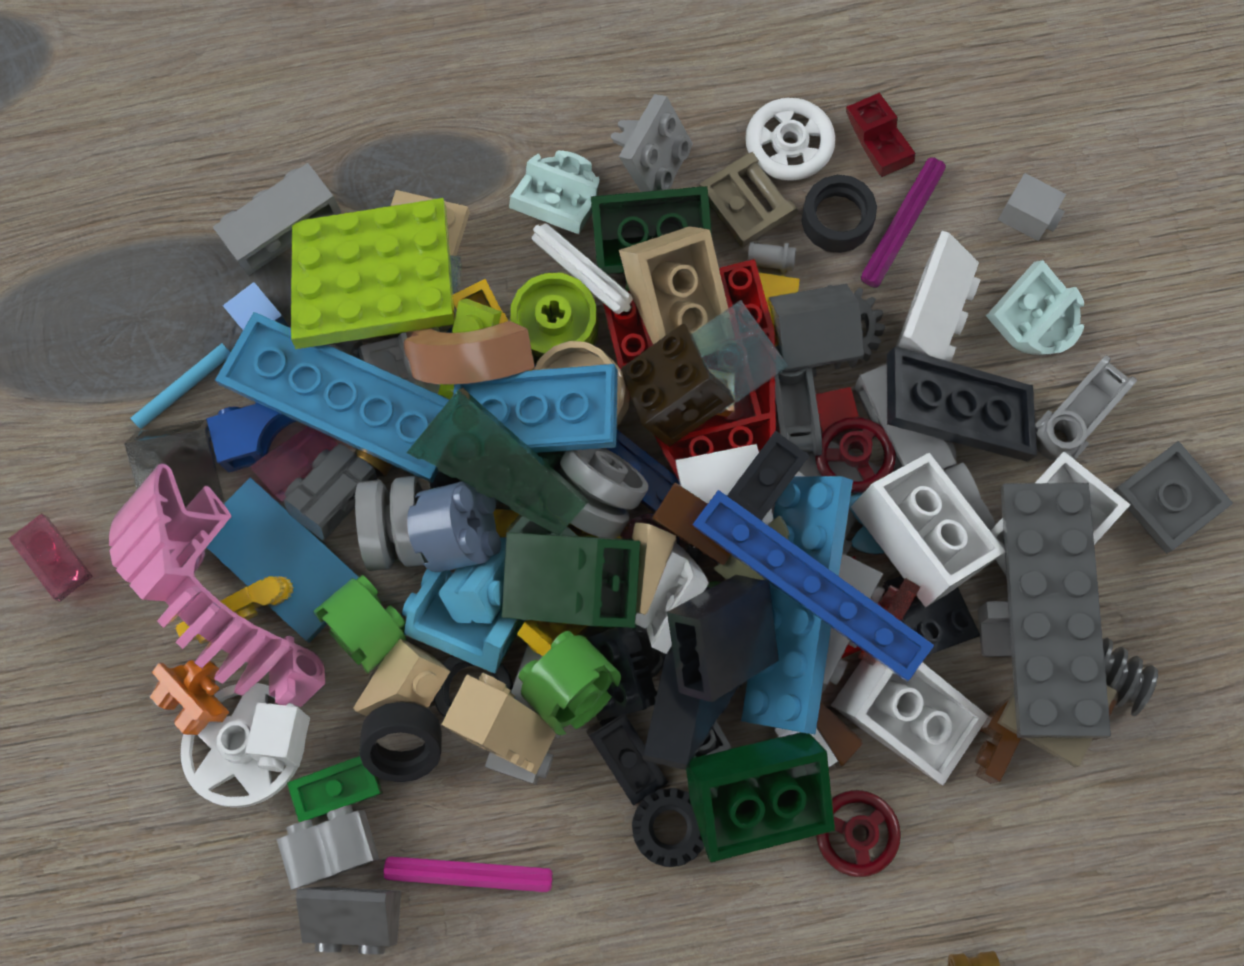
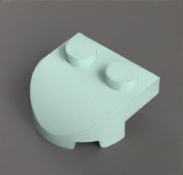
(557, 190)
(1039, 313)

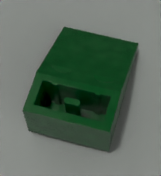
(571, 579)

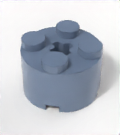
(453, 527)

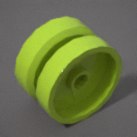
(558, 300)

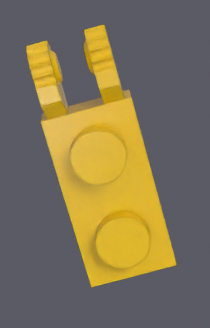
(245, 601)

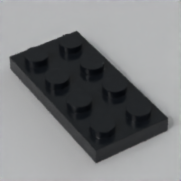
(960, 404)

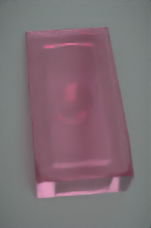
(291, 460)

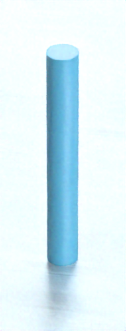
(180, 386)

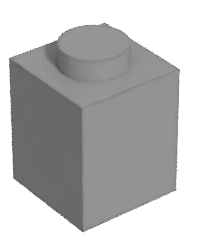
(1033, 207)

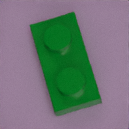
(332, 789)

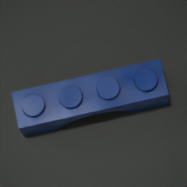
(244, 434)

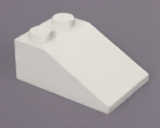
(916, 719)

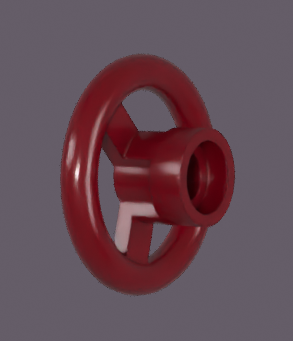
(860, 441)
(864, 865)

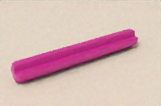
(468, 874)

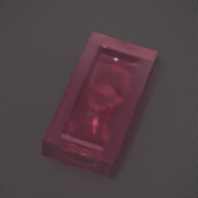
(50, 557)

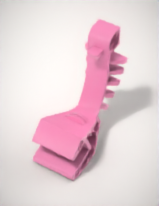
(160, 548)

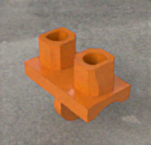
(194, 690)

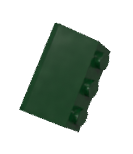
(642, 216)
(761, 795)

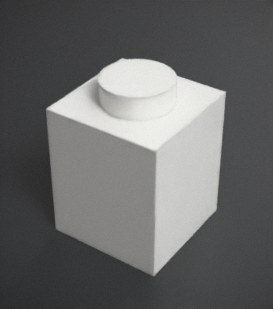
(277, 736)

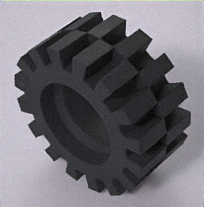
(644, 834)

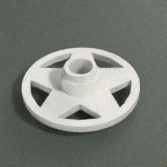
(228, 754)

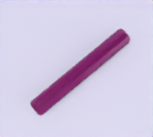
(903, 222)

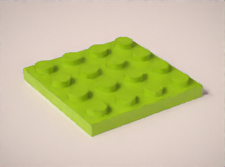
(371, 274)

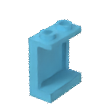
(473, 642)

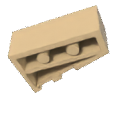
(495, 721)

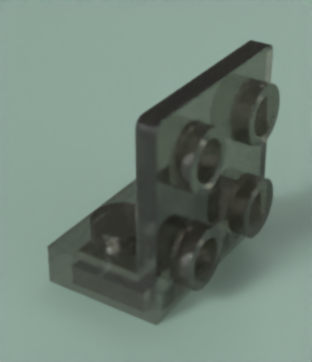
(183, 449)

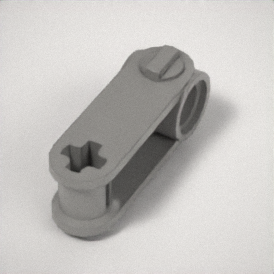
(1082, 411)

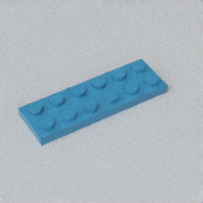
(332, 393)
(791, 689)

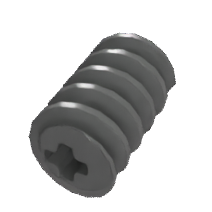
(1128, 677)

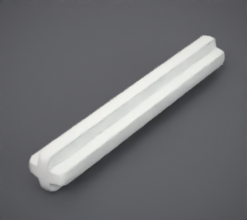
(582, 268)

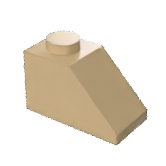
(403, 676)

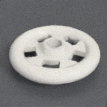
(783, 111)

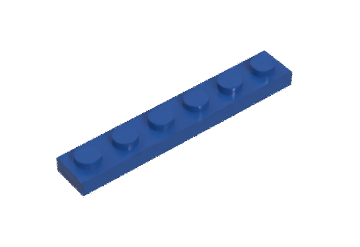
(813, 586)

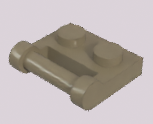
(739, 206)

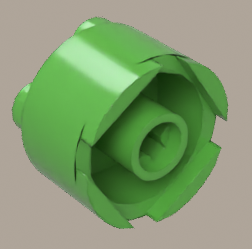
(361, 623)
(568, 682)

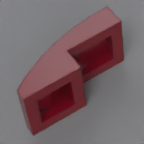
(879, 136)

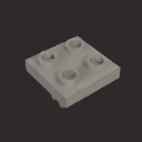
(653, 145)

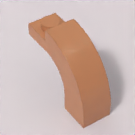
(469, 355)

